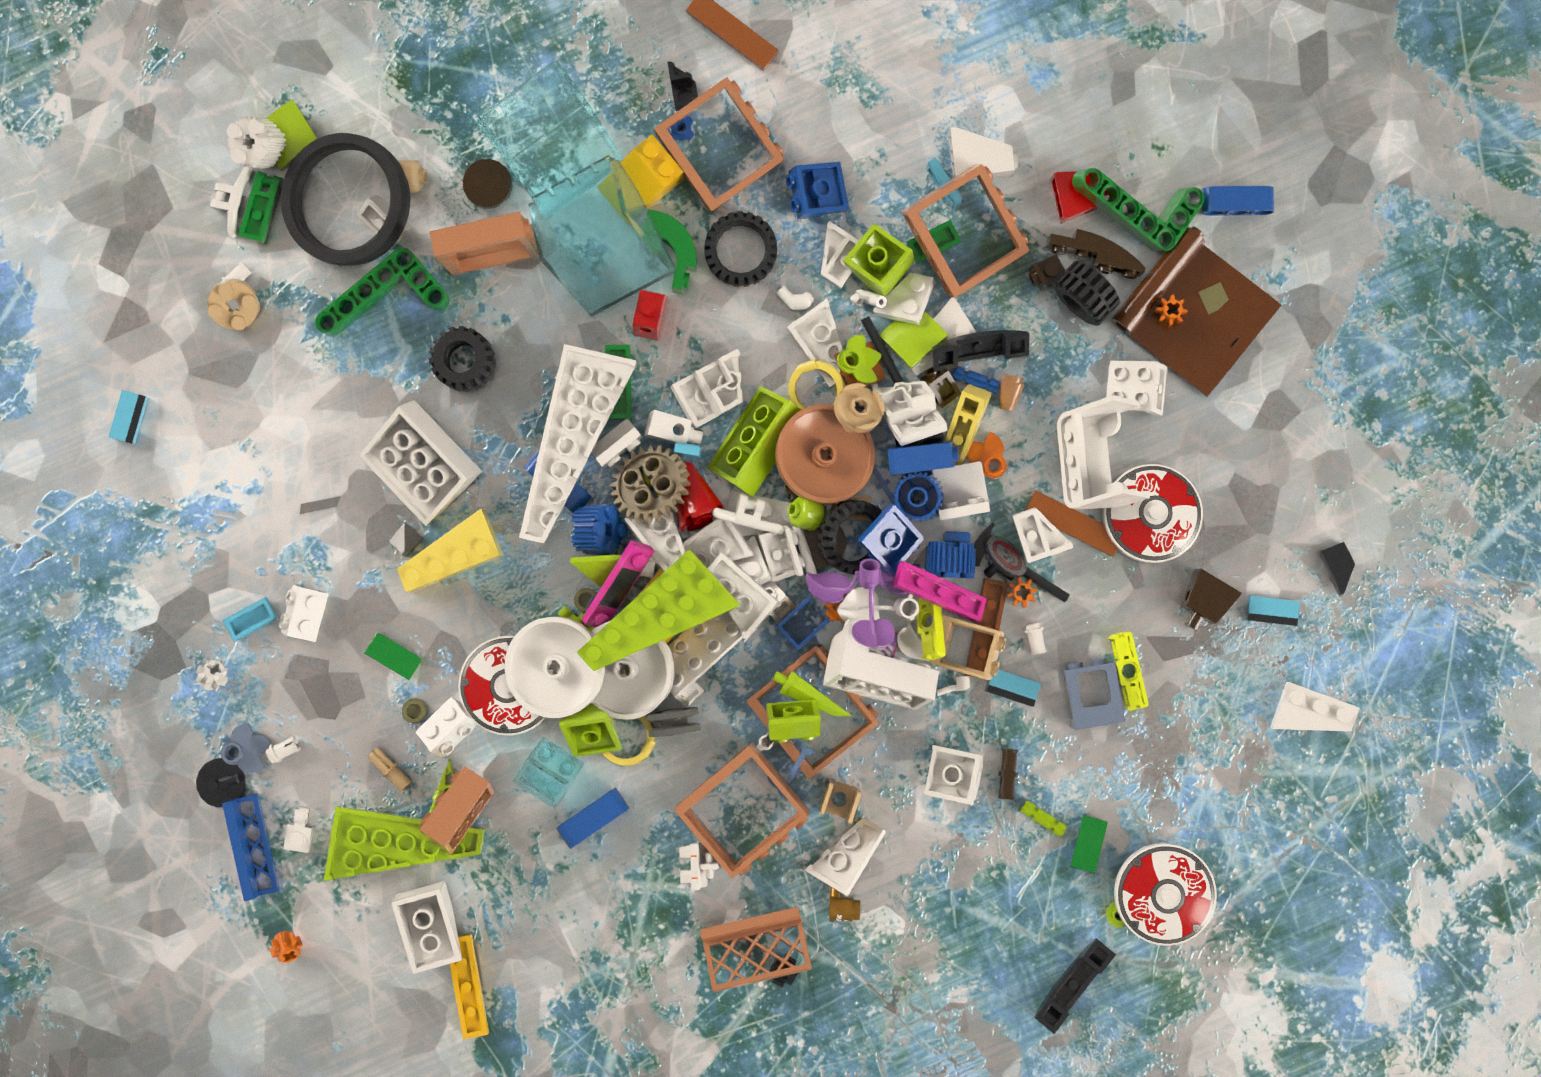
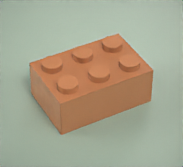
(456, 810)

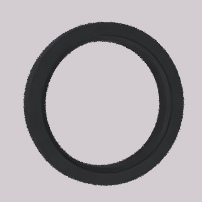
(293, 189)

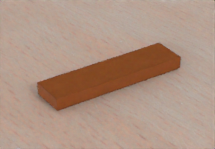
(733, 32)
(1073, 523)
(981, 643)

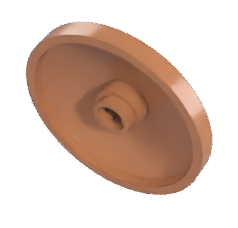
(821, 458)

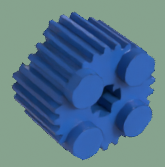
(932, 499)
(598, 529)
(950, 559)

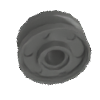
(673, 722)

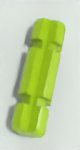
(1043, 818)

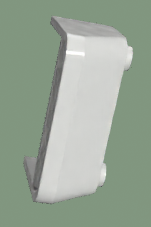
(1086, 455)

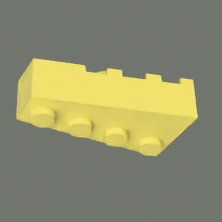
(457, 551)

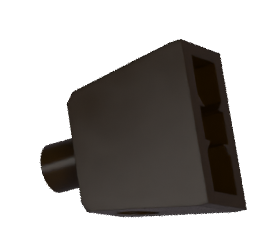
(1207, 599)

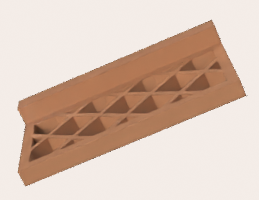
(750, 928)

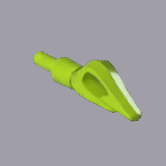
(443, 786)

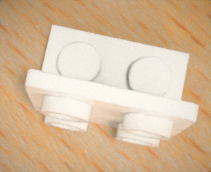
(1139, 382)
(963, 490)

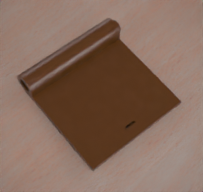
(1203, 343)

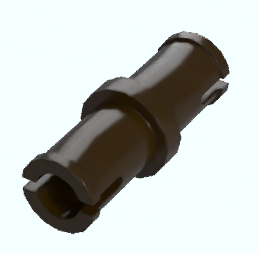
(1008, 774)

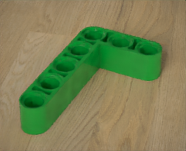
(1137, 212)
(379, 290)

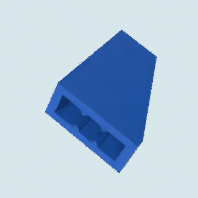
(922, 457)

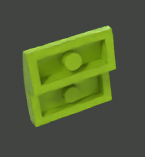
(296, 130)
(913, 341)

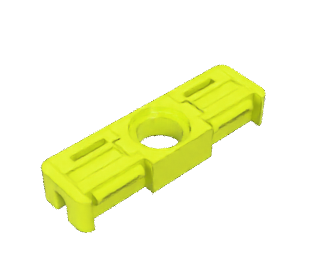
(932, 636)
(1133, 687)

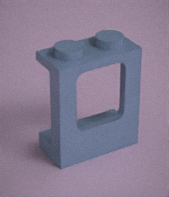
(1096, 715)

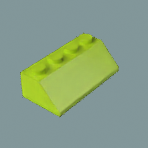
(751, 445)

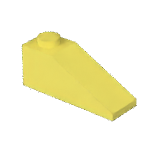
(967, 419)

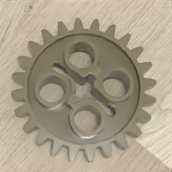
(629, 496)

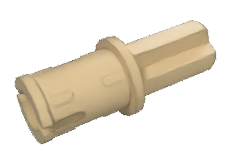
(389, 769)

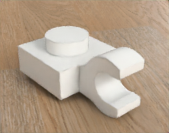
(299, 835)

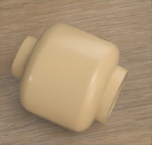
(415, 174)

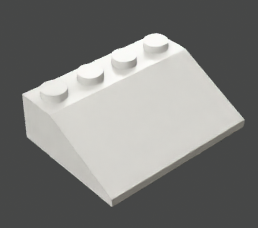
(419, 462)

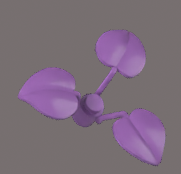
(831, 589)

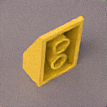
(652, 170)

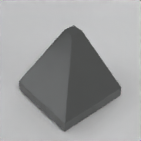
(406, 540)

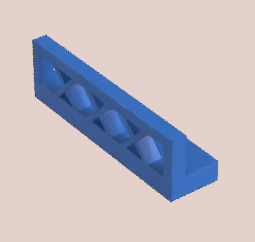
(241, 847)

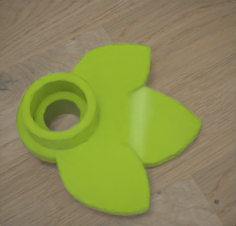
(860, 358)

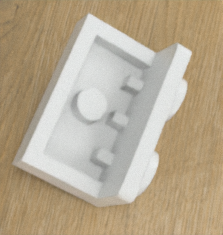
(615, 443)
(781, 554)
(303, 613)
(446, 728)

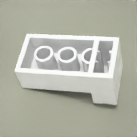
(876, 676)

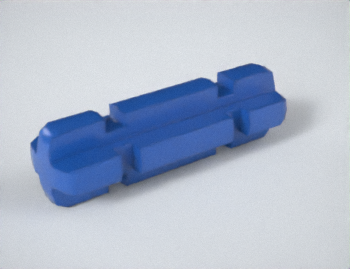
(975, 379)

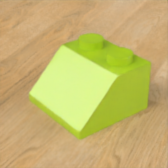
(879, 260)
(793, 720)

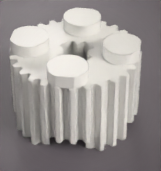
(255, 142)

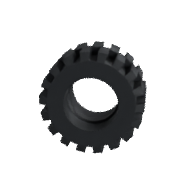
(1086, 293)
(447, 344)

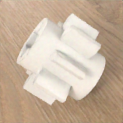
(211, 675)

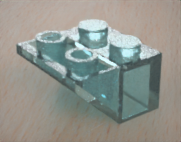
(548, 772)

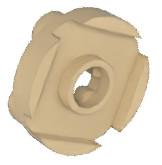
(220, 310)
(850, 418)

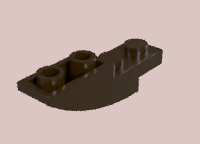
(1106, 254)

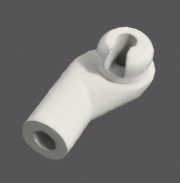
(867, 297)
(796, 301)

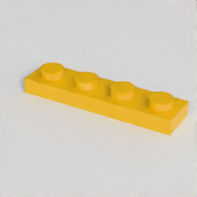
(469, 991)

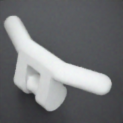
(234, 201)
(744, 519)

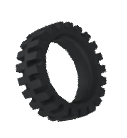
(733, 220)
(831, 527)

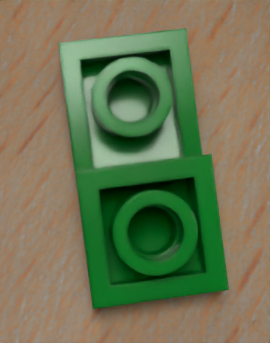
(393, 656)
(1088, 844)

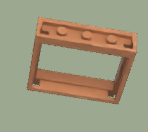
(691, 175)
(484, 243)
(929, 247)
(867, 711)
(761, 850)

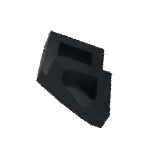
(682, 85)
(1340, 566)

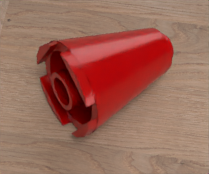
(698, 504)

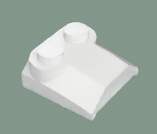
(954, 775)

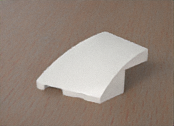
(710, 390)
(911, 411)

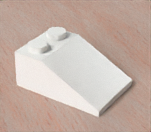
(427, 927)

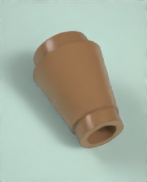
(1010, 391)

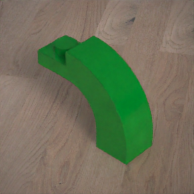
(680, 241)

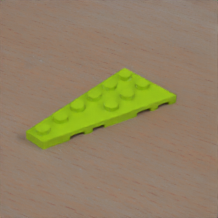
(671, 604)
(384, 841)

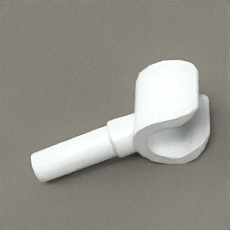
(962, 684)
(764, 744)

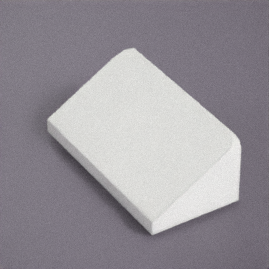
(374, 214)

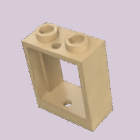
(997, 646)

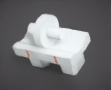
(701, 865)

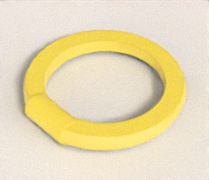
(807, 367)
(644, 753)

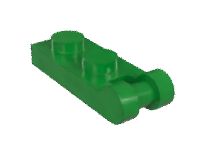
(260, 207)

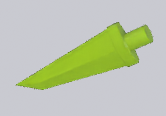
(800, 690)

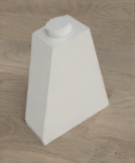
(973, 149)

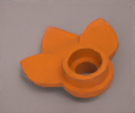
(988, 452)

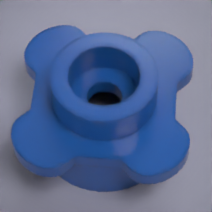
(686, 133)

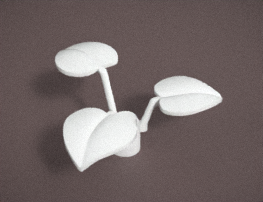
(856, 607)

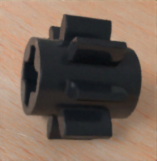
(789, 979)

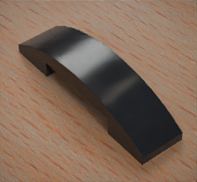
(980, 345)
(1072, 984)

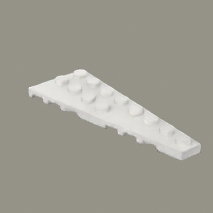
(580, 406)

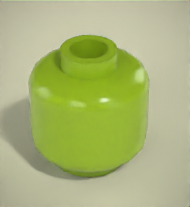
(806, 514)

